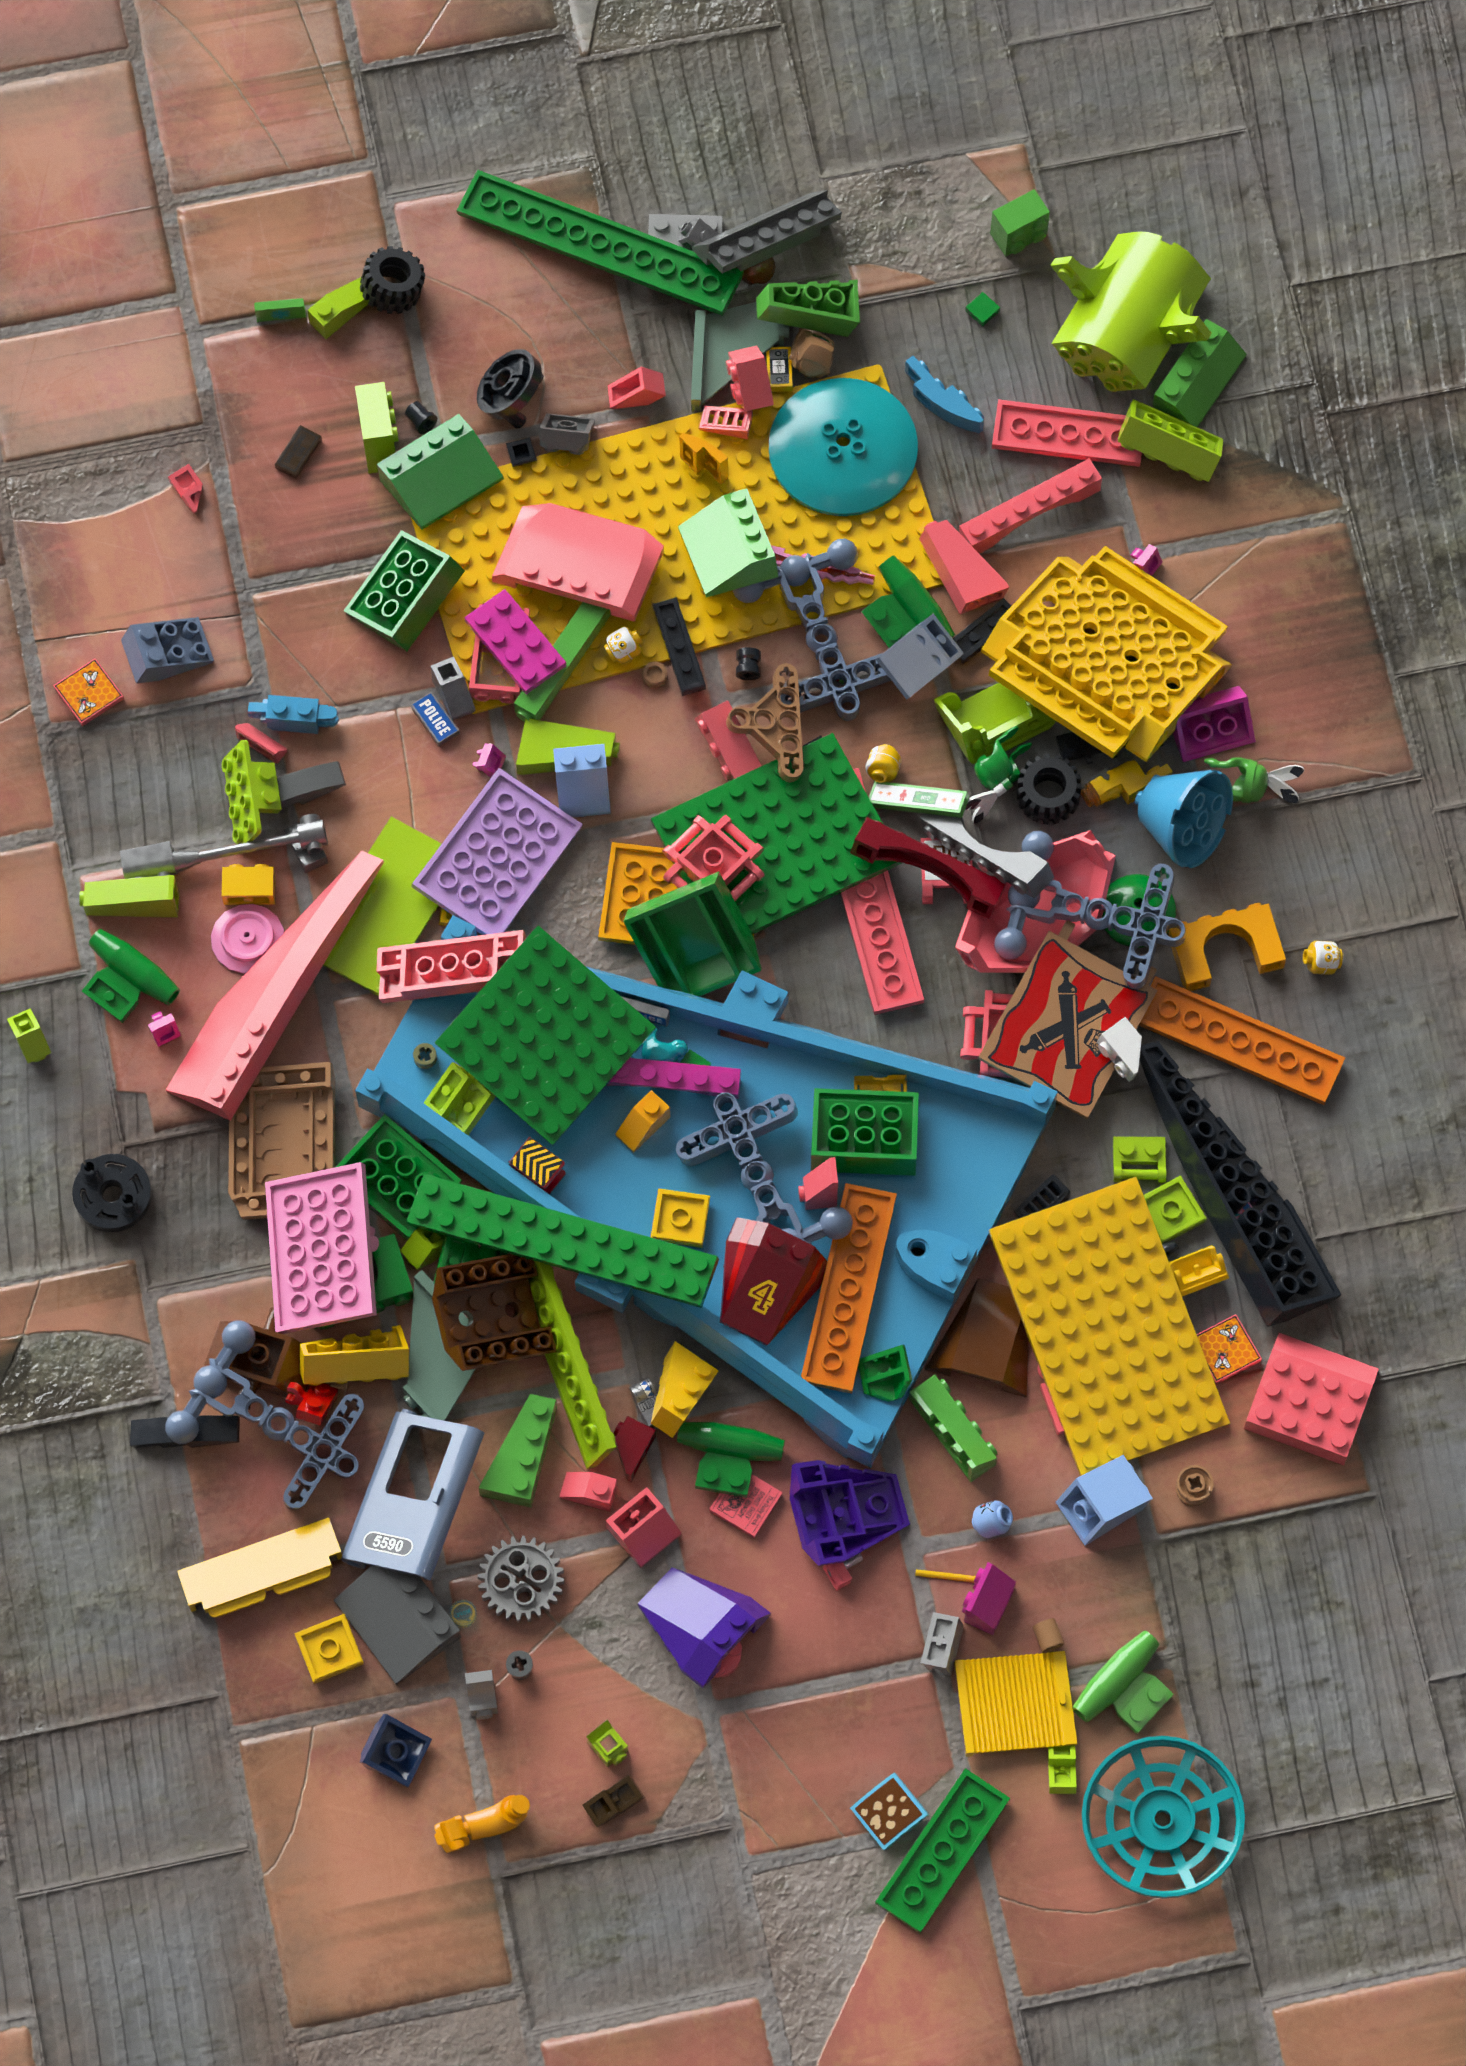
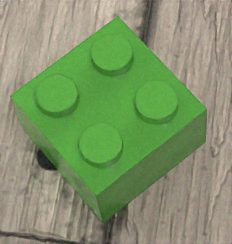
(1020, 223)

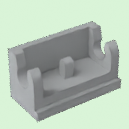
(942, 1643)

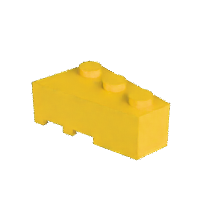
(681, 1387)

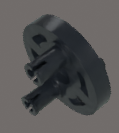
(513, 383)
(96, 1178)

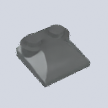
(566, 433)

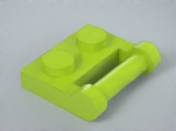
(1139, 1152)

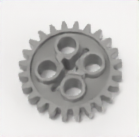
(506, 1598)

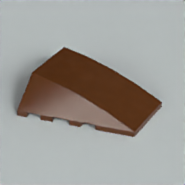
(986, 1340)

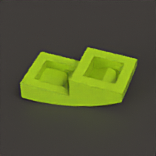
(1062, 1770)

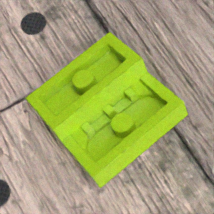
(459, 1098)

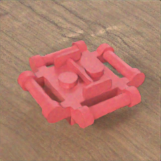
(714, 853)
(991, 1014)

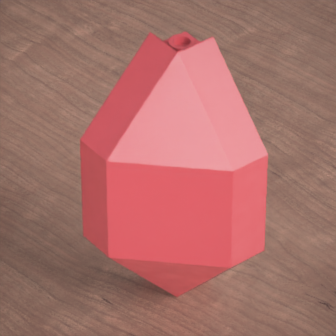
(1080, 867)

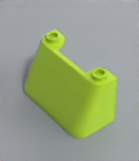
(988, 716)

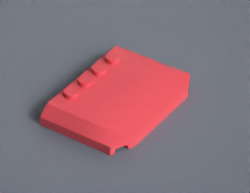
(580, 558)

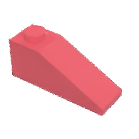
(820, 1186)

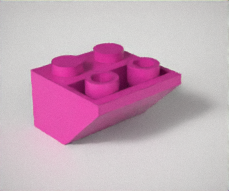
(990, 1598)

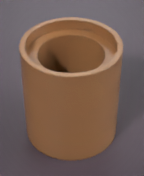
(1048, 1635)

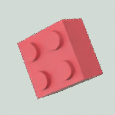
(750, 378)

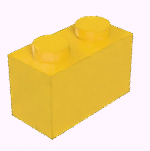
(248, 885)

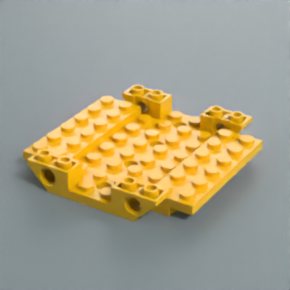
(1085, 676)

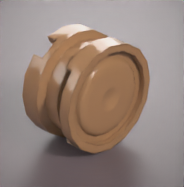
(1194, 1485)

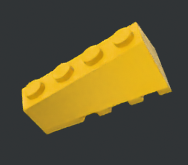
(355, 1358)

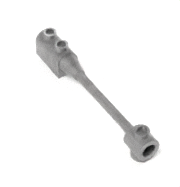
(162, 859)

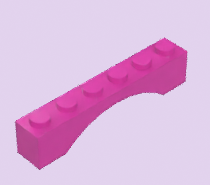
(679, 1076)

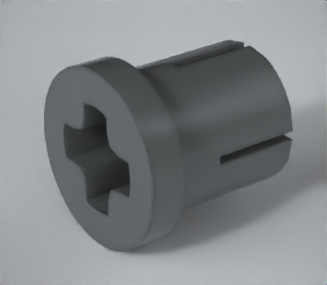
(522, 1657)

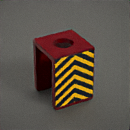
(538, 1165)

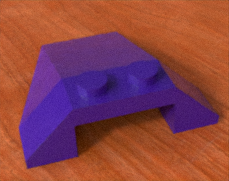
(844, 1509)
(699, 1621)

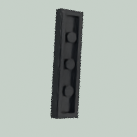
(679, 646)

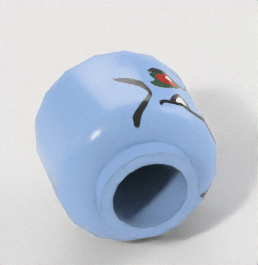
(992, 1519)

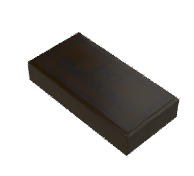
(298, 451)

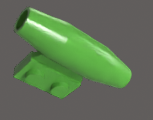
(1123, 1684)

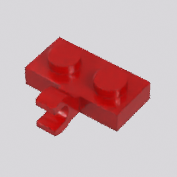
(312, 1404)

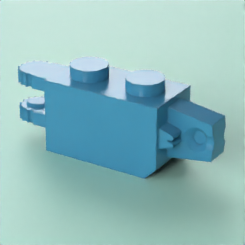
(293, 714)

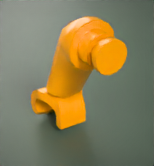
(482, 1824)

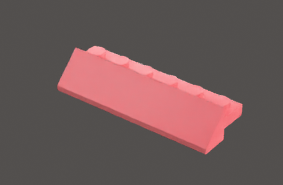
(443, 965)

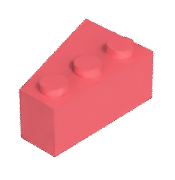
(729, 748)

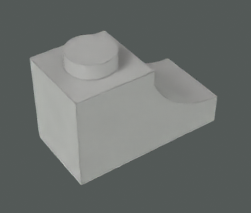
(481, 1694)

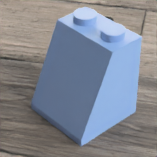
(582, 780)
(1103, 1499)

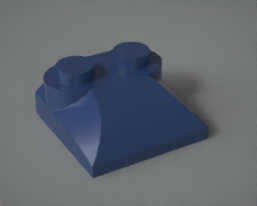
(394, 1750)

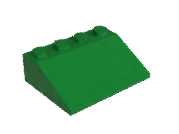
(439, 471)
(404, 590)
(865, 1131)
(394, 1172)

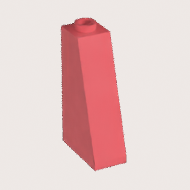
(961, 568)

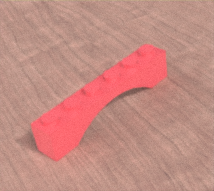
(1059, 490)

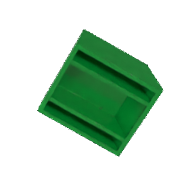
(694, 937)

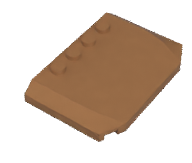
(281, 1132)

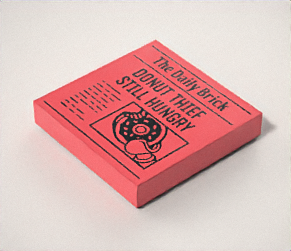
(750, 1512)

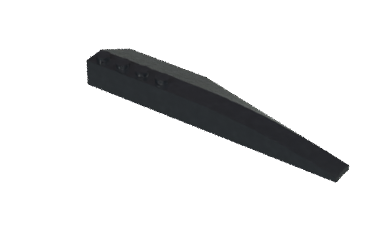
(1264, 1241)

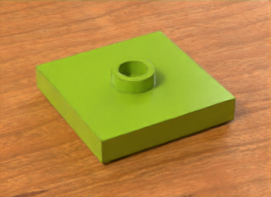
(1174, 1209)

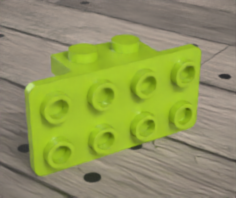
(250, 790)

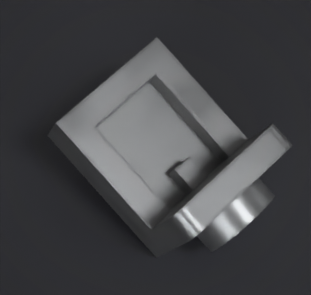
(695, 232)

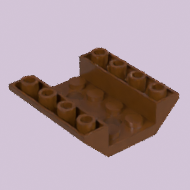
(481, 1293)

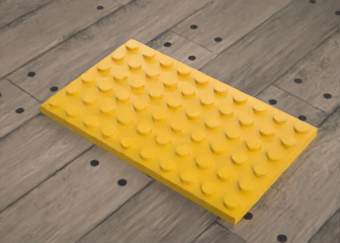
(1108, 1326)

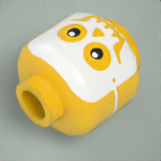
(623, 645)
(883, 763)
(1323, 957)

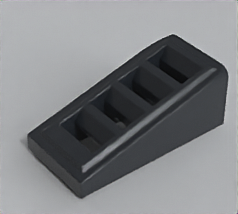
(1044, 1188)

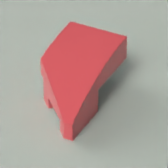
(187, 486)

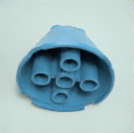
(1186, 813)

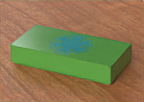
(280, 310)

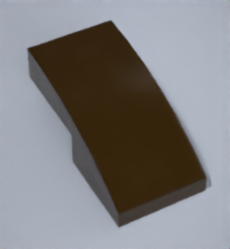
(613, 1801)

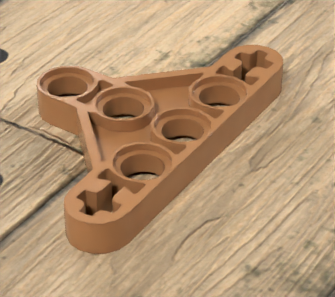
(776, 733)

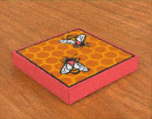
(88, 692)
(1228, 1349)

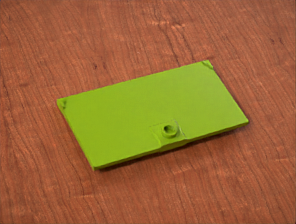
(390, 909)

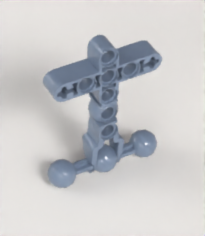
(795, 572)
(1011, 942)
(834, 1222)
(211, 1383)

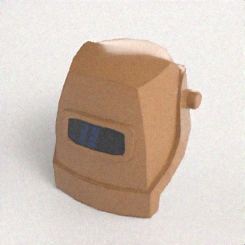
(812, 353)

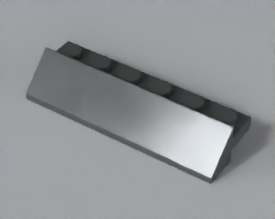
(769, 233)

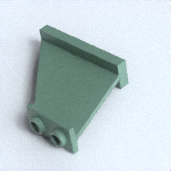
(720, 334)
(433, 1376)

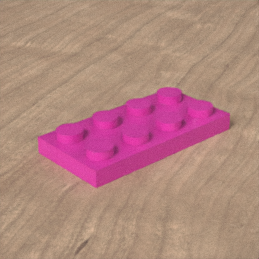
(515, 641)

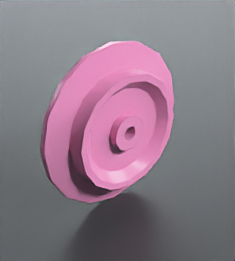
(231, 934)

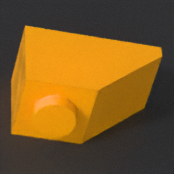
(643, 1121)

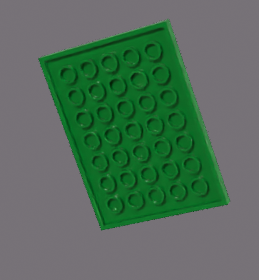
(800, 825)

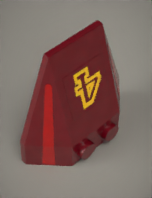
(766, 1278)

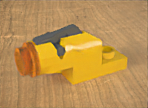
(1119, 779)

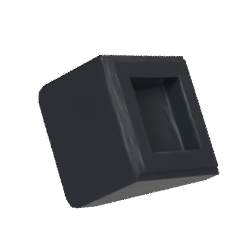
(521, 452)

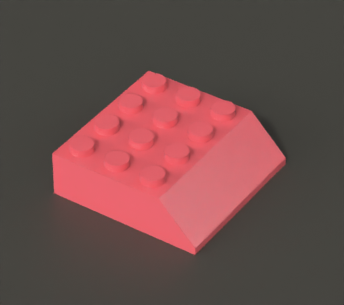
(1311, 1398)

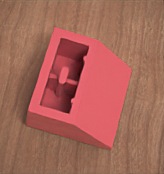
(643, 1527)

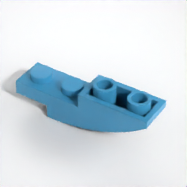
(947, 404)

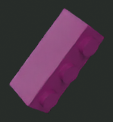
(1214, 724)

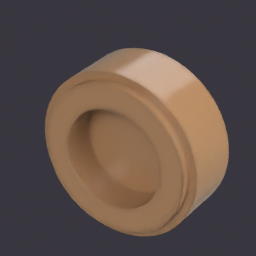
(654, 674)

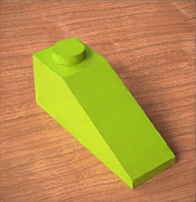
(337, 308)

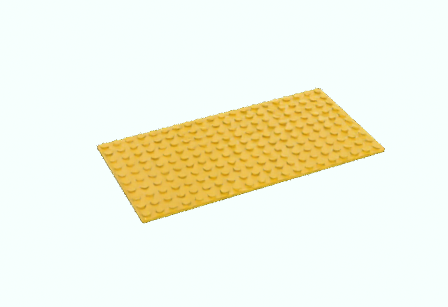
(648, 486)

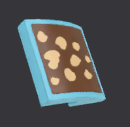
(889, 1811)

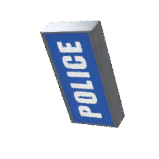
(435, 719)
(652, 1013)

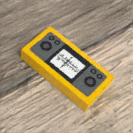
(779, 369)

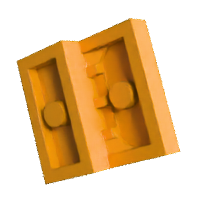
(701, 454)

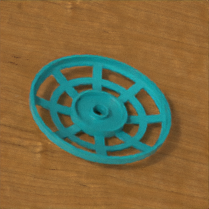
(1165, 1800)

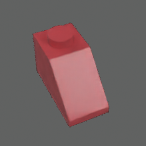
(636, 389)
(589, 1489)

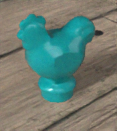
(662, 1051)

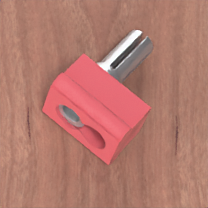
(838, 1572)

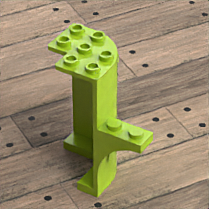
(1130, 309)

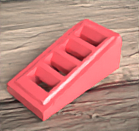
(724, 429)

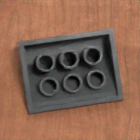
(397, 1620)

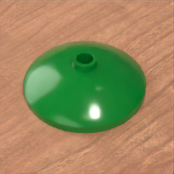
(1126, 892)

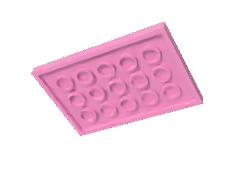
(320, 1248)

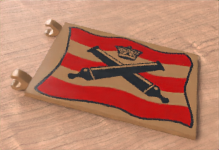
(1057, 1019)

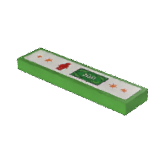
(919, 799)

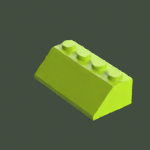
(1170, 441)

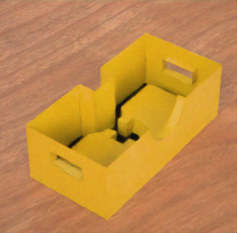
(888, 1083)

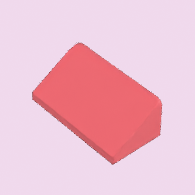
(260, 742)

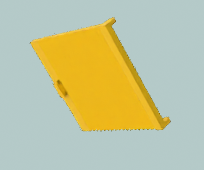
(1015, 1703)

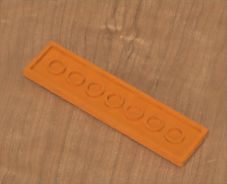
(1242, 1041)
(848, 1290)

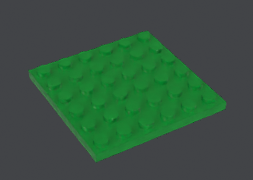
(545, 1035)

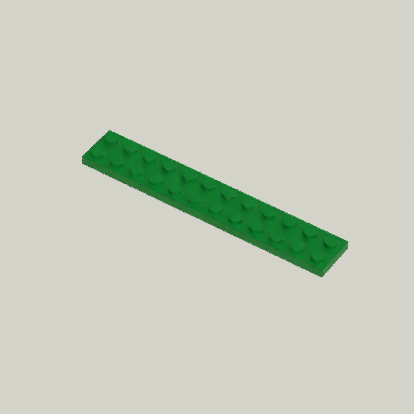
(598, 242)
(563, 1240)

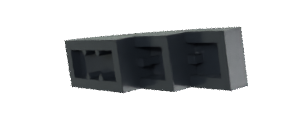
(212, 1431)

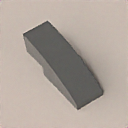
(309, 783)

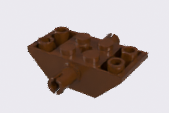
(280, 1361)

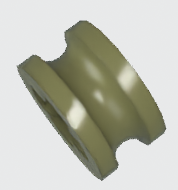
(427, 1048)

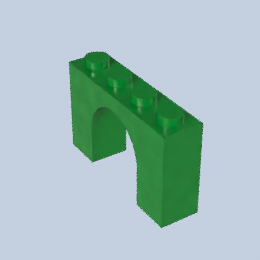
(392, 1281)

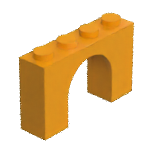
(1252, 924)

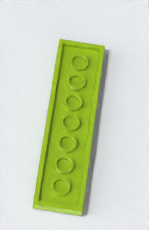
(571, 1371)

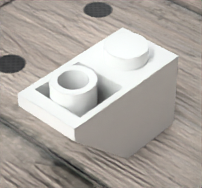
(1123, 1047)

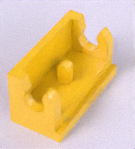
(1199, 1270)

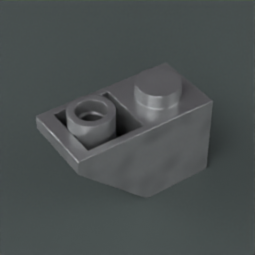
(452, 688)

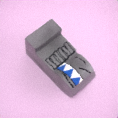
(644, 1397)

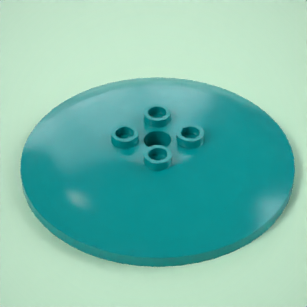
(839, 477)

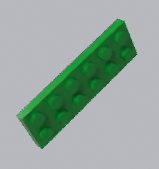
(942, 1851)

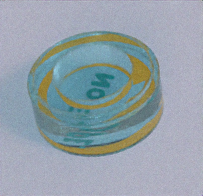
(463, 1613)

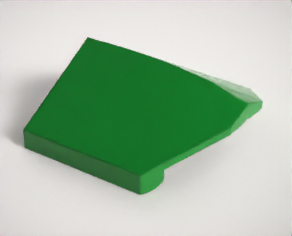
(886, 1374)

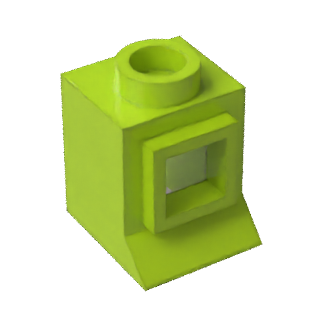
(607, 1744)

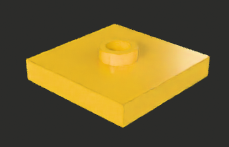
(680, 1217)
(329, 1648)

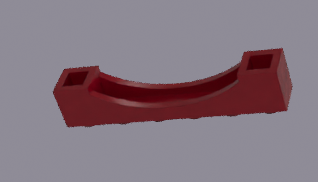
(882, 843)

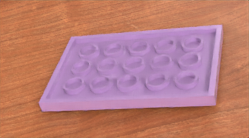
(497, 854)

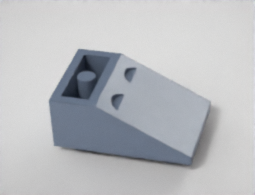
(165, 648)
(919, 656)

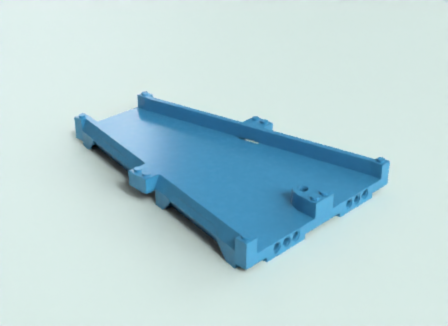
(969, 1159)

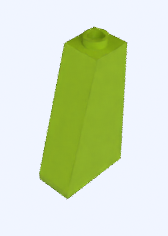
(542, 737)
(132, 897)

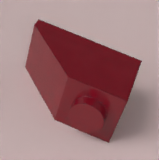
(633, 1444)

